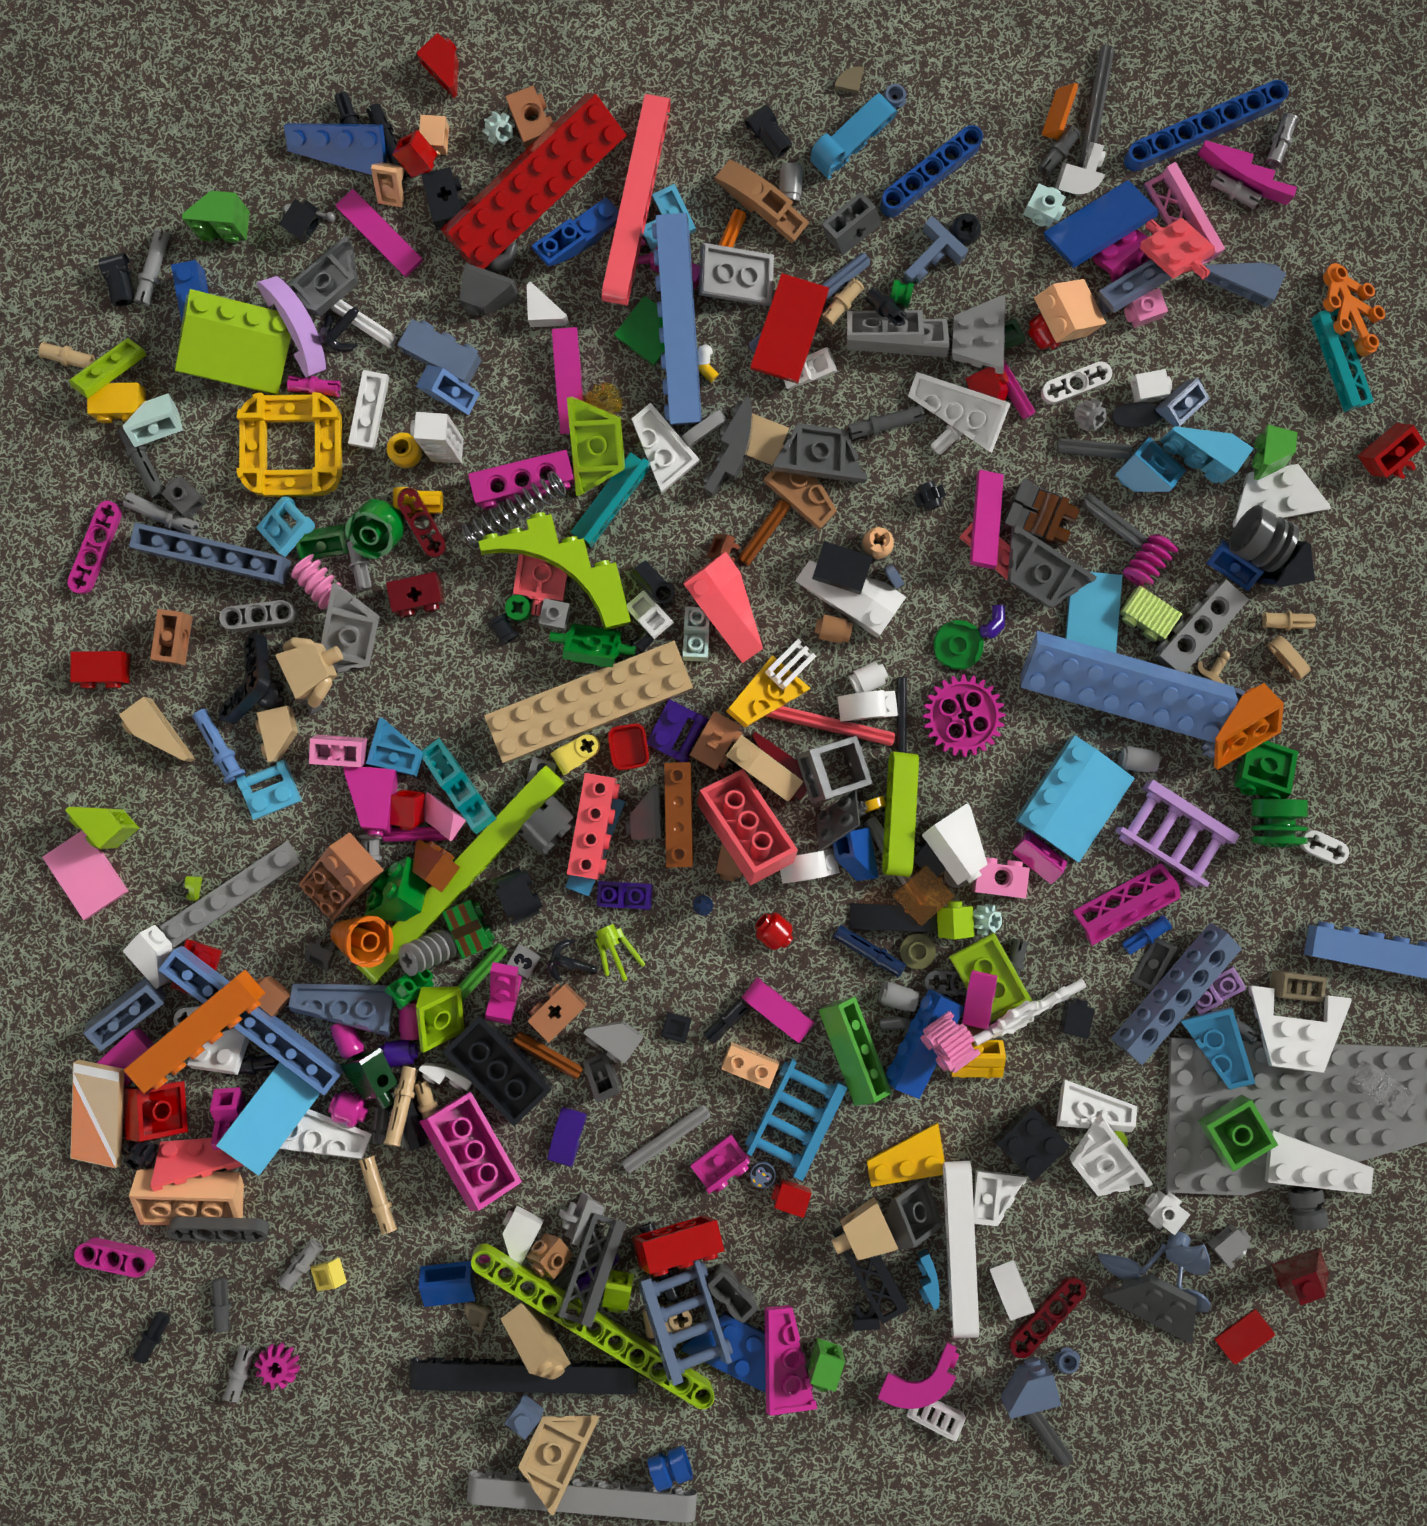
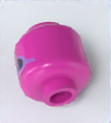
(348, 1109)

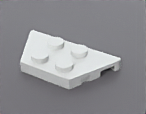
(1283, 492)
(1106, 1161)

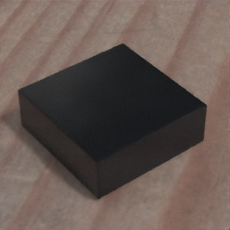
(676, 1027)

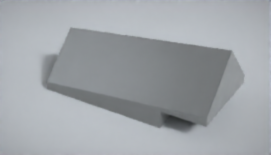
(914, 337)

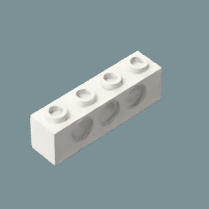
(437, 437)

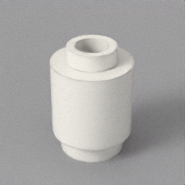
(868, 677)

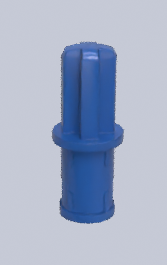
(1146, 935)

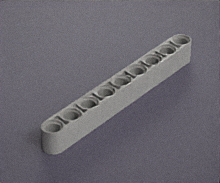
(586, 1497)

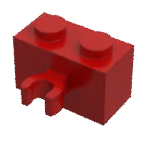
(1392, 451)

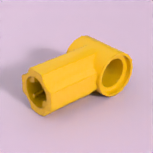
(432, 500)

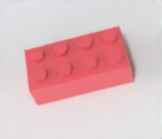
(746, 826)

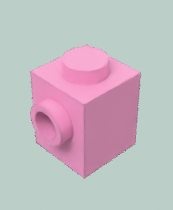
(1146, 308)

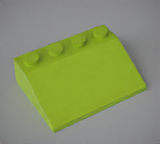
(232, 342)

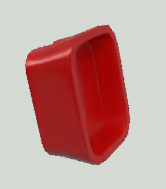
(628, 746)

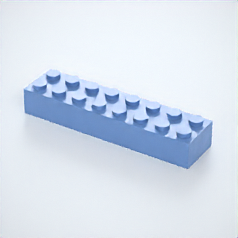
(1127, 687)

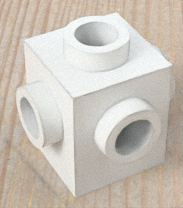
(1165, 1211)

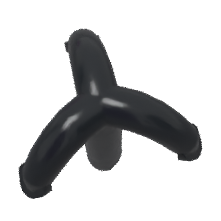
(329, 335)
(567, 962)

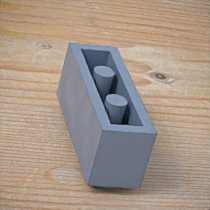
(439, 350)
(123, 1014)

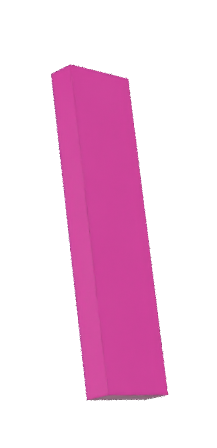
(379, 233)
(986, 519)

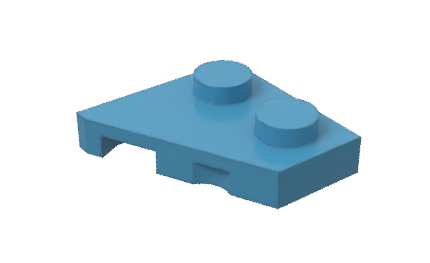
(393, 751)

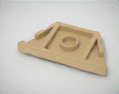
(555, 1455)

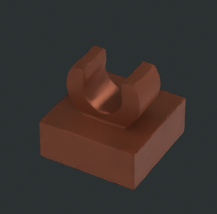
(720, 544)

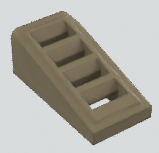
(1282, 983)

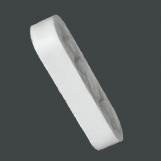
(1080, 373)

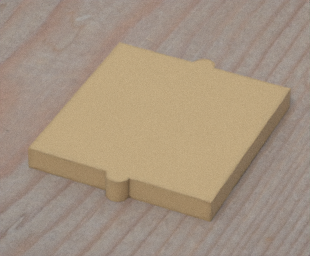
(766, 439)

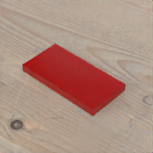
(789, 328)

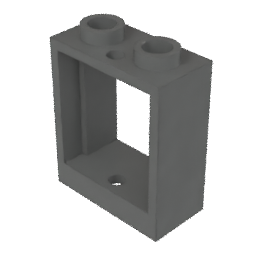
(812, 765)

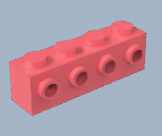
(592, 826)

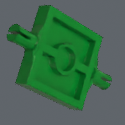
(592, 645)

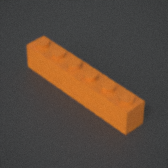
(194, 1031)

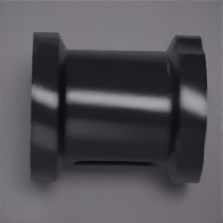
(503, 629)

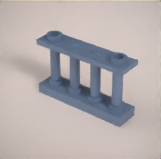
(659, 1315)

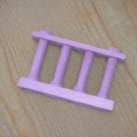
(1177, 808)

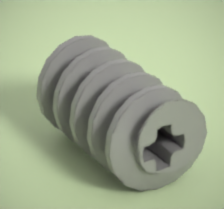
(427, 951)

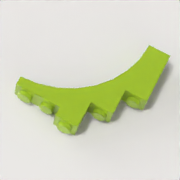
(541, 542)

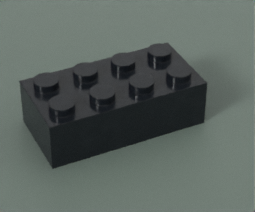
(498, 1069)

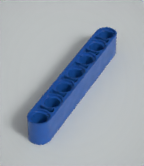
(1213, 117)

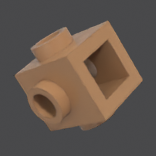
(549, 1256)

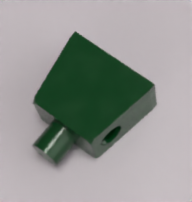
(371, 1076)

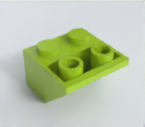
(103, 826)

